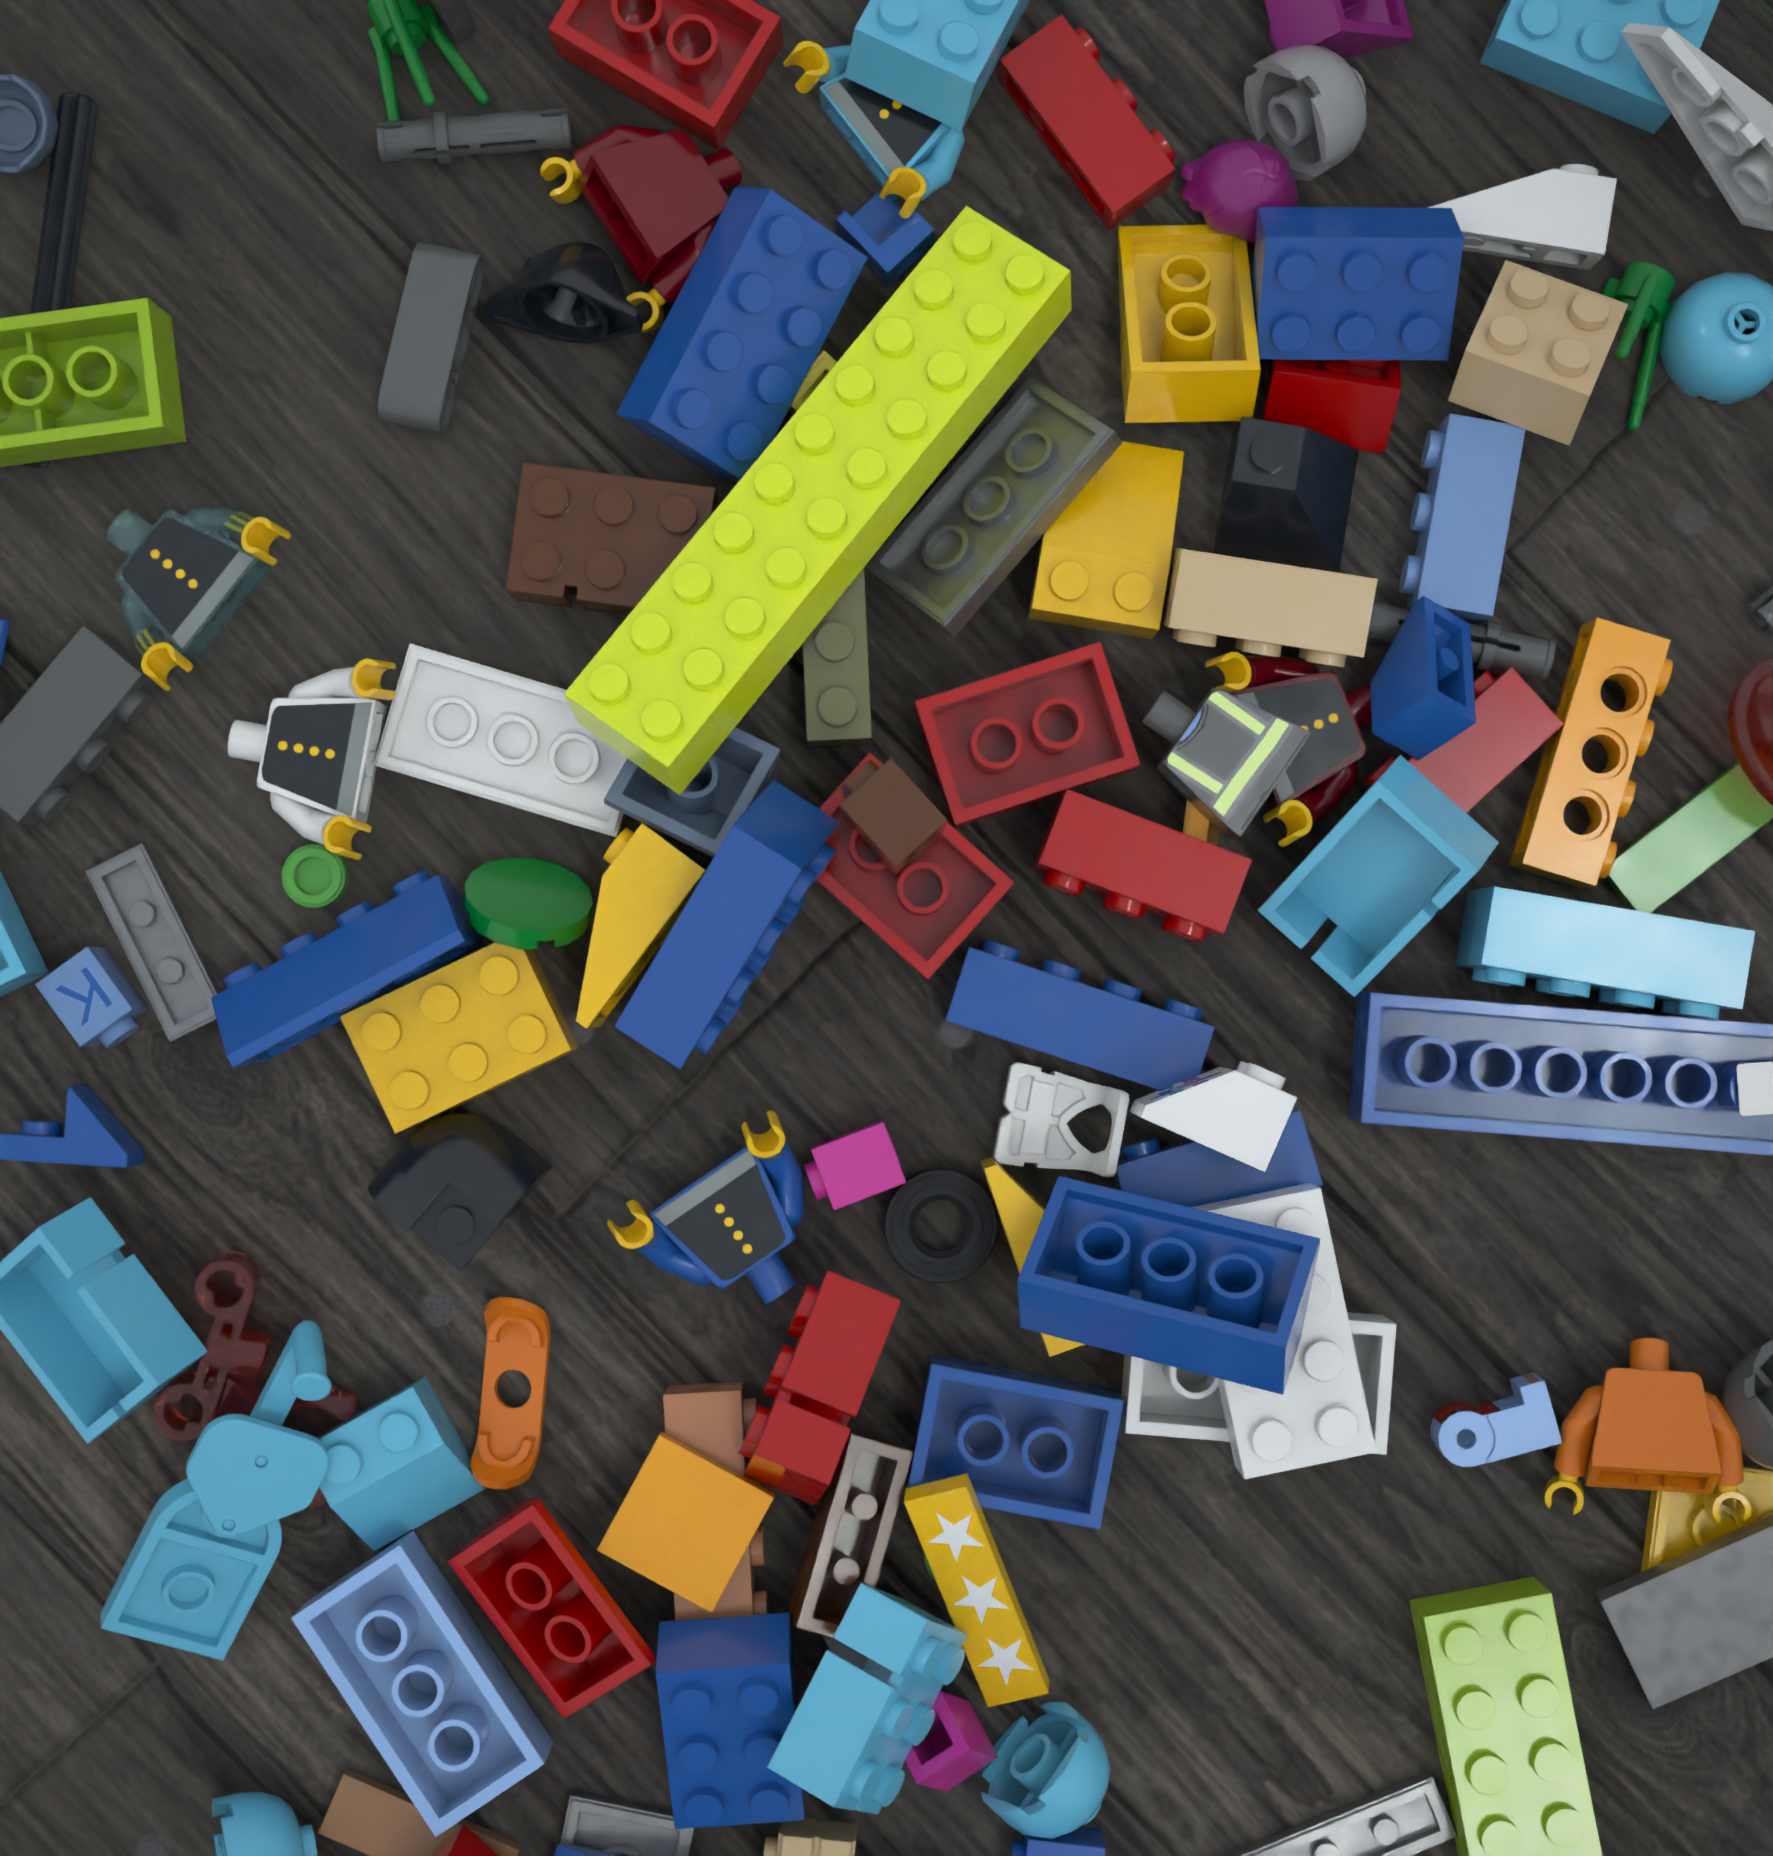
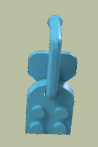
(222, 1525)

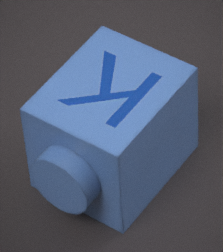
(93, 998)

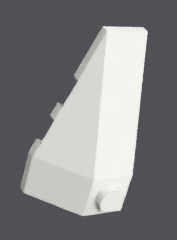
(1719, 116)

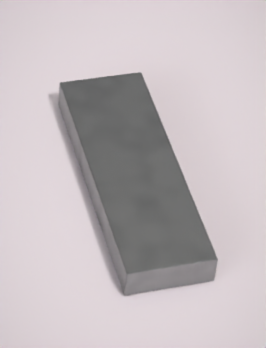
(156, 940)

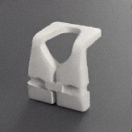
(1039, 1116)

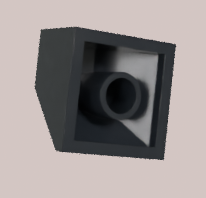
(1285, 496)

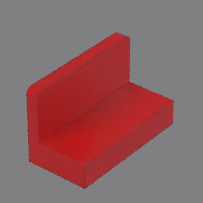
(1336, 398)

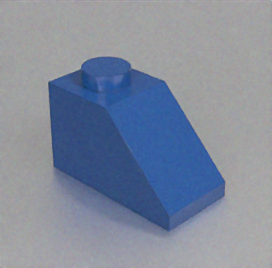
(1425, 682)

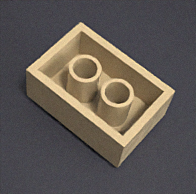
(1267, 606)

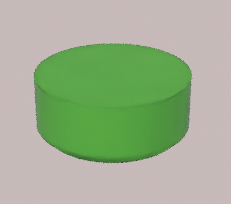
(315, 876)

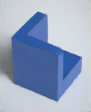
(886, 237)

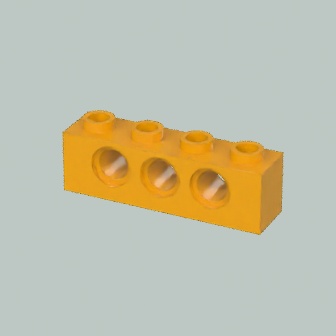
(1641, 668)

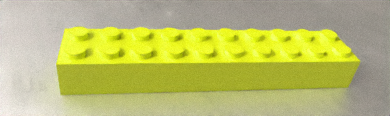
(821, 500)

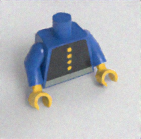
(728, 1219)

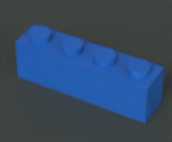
(1077, 1021)

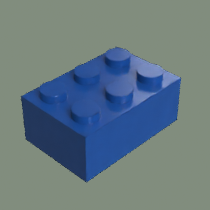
(1355, 282)
(1021, 1437)
(723, 1712)

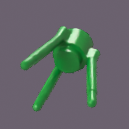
(402, 29)
(1646, 293)

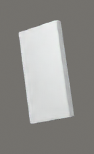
(498, 741)

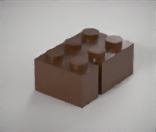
(599, 535)

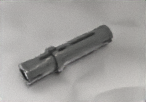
(473, 135)
(1488, 643)

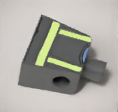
(1224, 755)

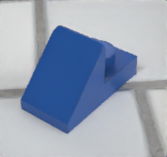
(89, 1137)

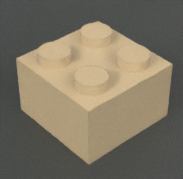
(1537, 352)

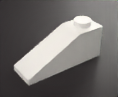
(1541, 218)

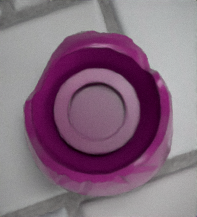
(1234, 182)

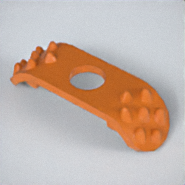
(510, 1435)

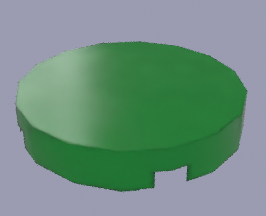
(527, 902)

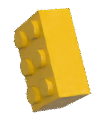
(458, 1033)

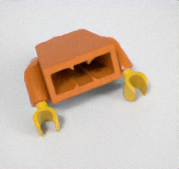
(1651, 1434)

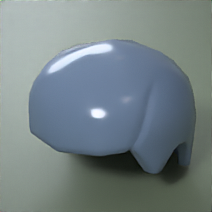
(26, 124)

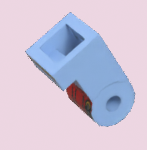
(1498, 1428)

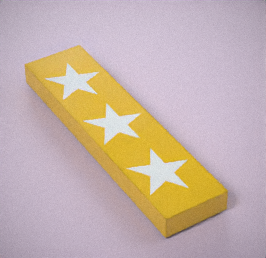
(977, 1589)

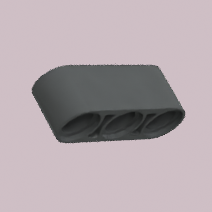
(430, 337)

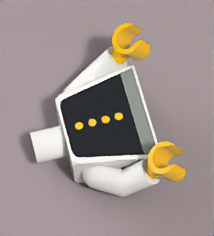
(321, 752)

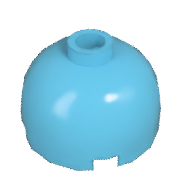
(1720, 338)
(1048, 1773)
(260, 1827)

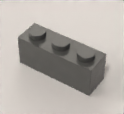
(67, 724)

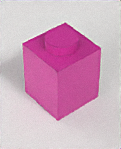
(855, 1166)
(952, 1747)

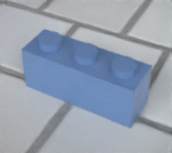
(1463, 515)

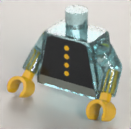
(187, 579)

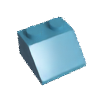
(396, 1466)

